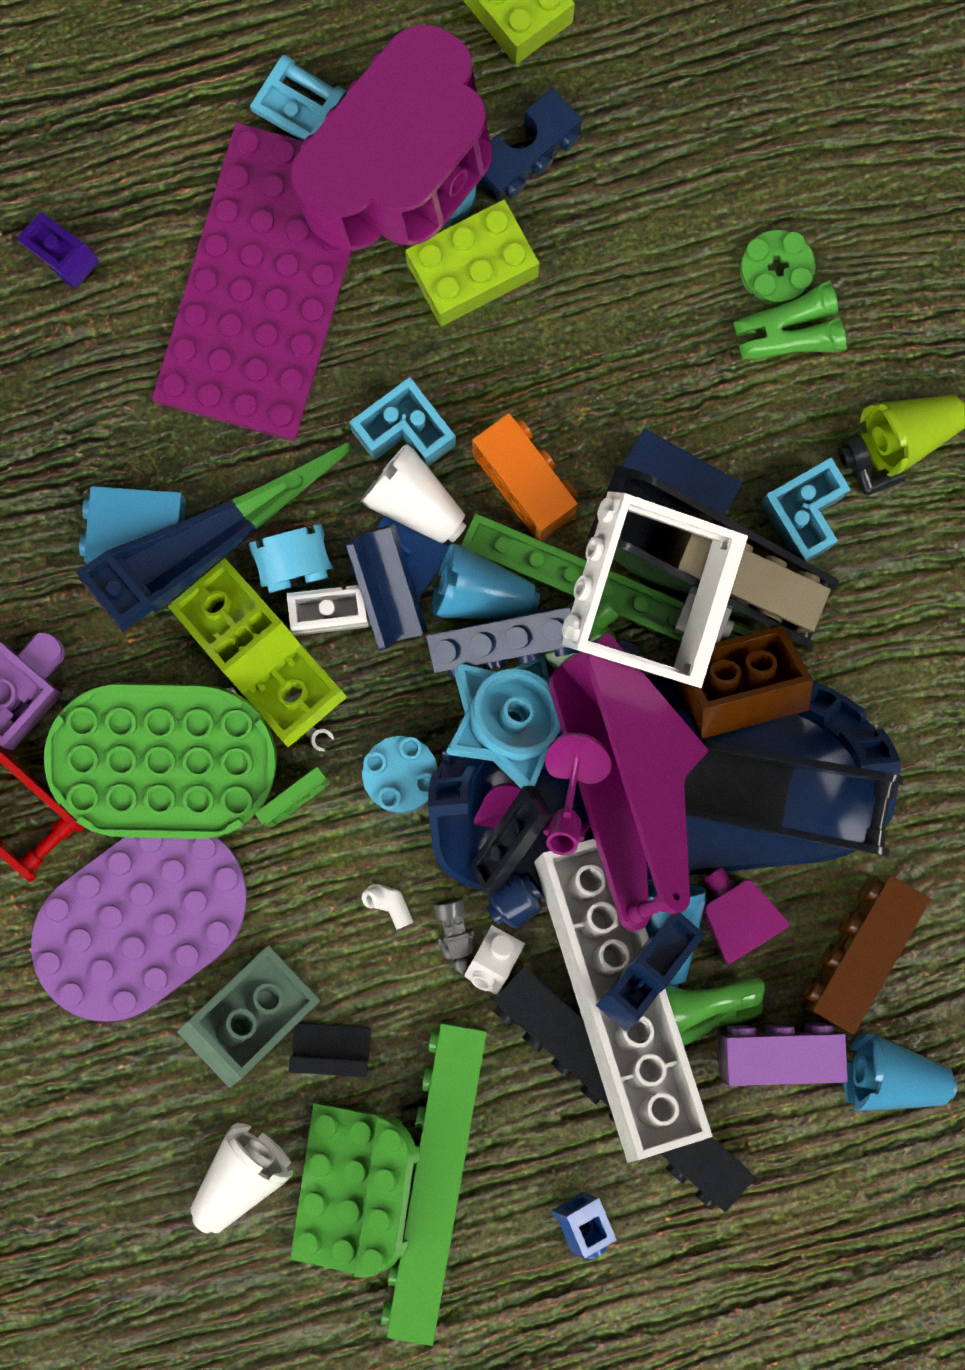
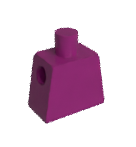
(739, 916)

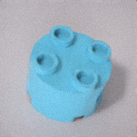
(291, 557)
(399, 774)

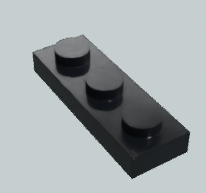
(511, 839)

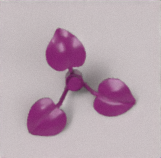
(567, 757)

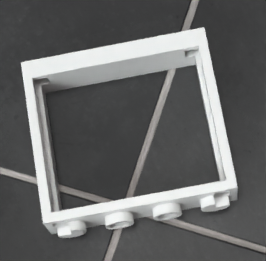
(707, 606)

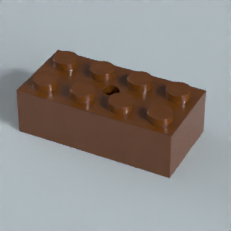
(864, 952)

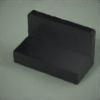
(330, 1050)

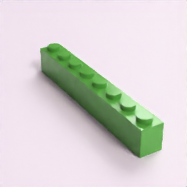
(436, 1182)

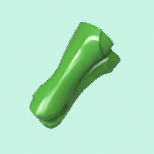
(812, 306)
(707, 1009)

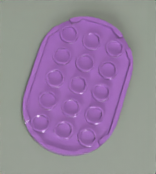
(137, 924)

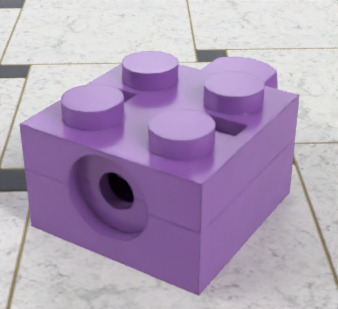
(25, 688)

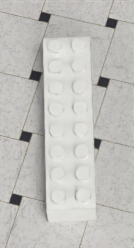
(647, 1065)

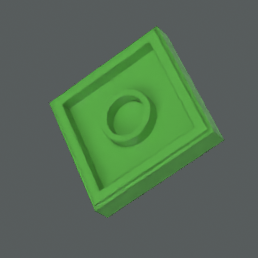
(293, 797)

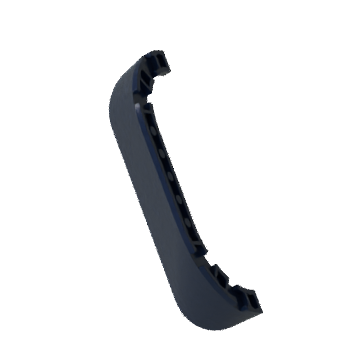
(816, 801)

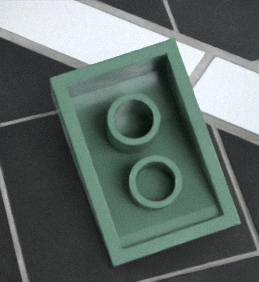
(248, 1016)

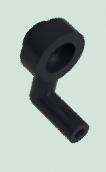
(856, 456)

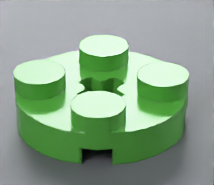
(782, 246)

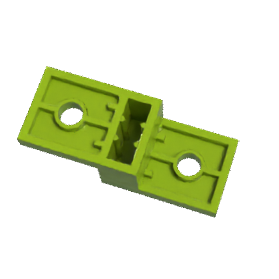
(257, 652)

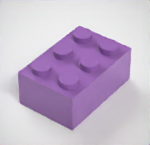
(782, 1055)

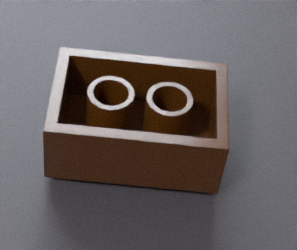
(748, 684)

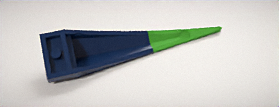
(159, 566)

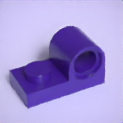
(59, 250)

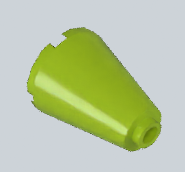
(910, 429)

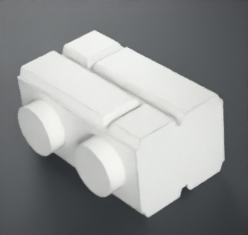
(326, 610)

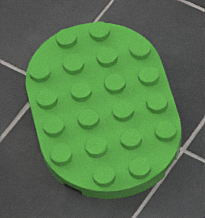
(160, 760)

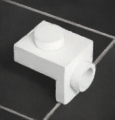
(494, 960)

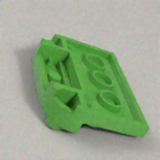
(354, 1191)

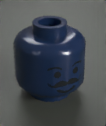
(516, 900)

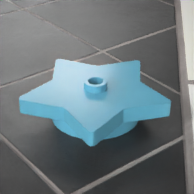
(507, 718)

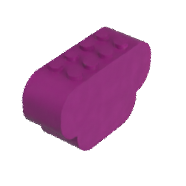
(396, 146)

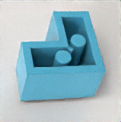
(406, 416)
(797, 507)

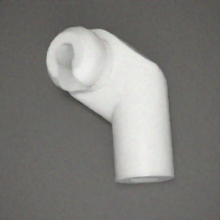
(389, 900)

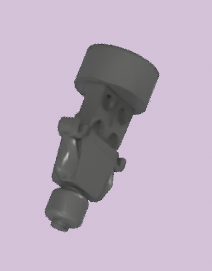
(456, 942)

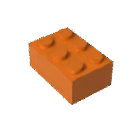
(525, 477)

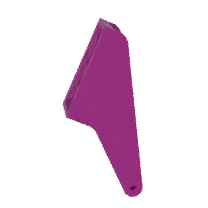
(641, 803)

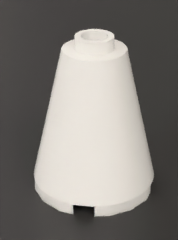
(415, 498)
(238, 1178)

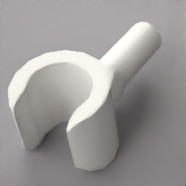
(313, 732)

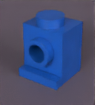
(597, 1232)

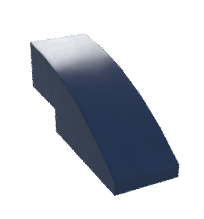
(650, 971)

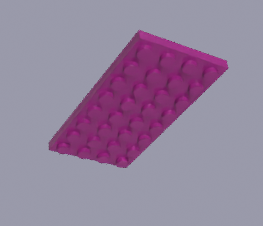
(253, 297)

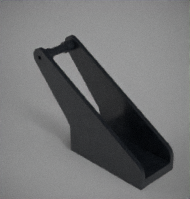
(645, 540)
(752, 788)

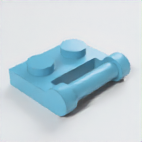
(290, 108)

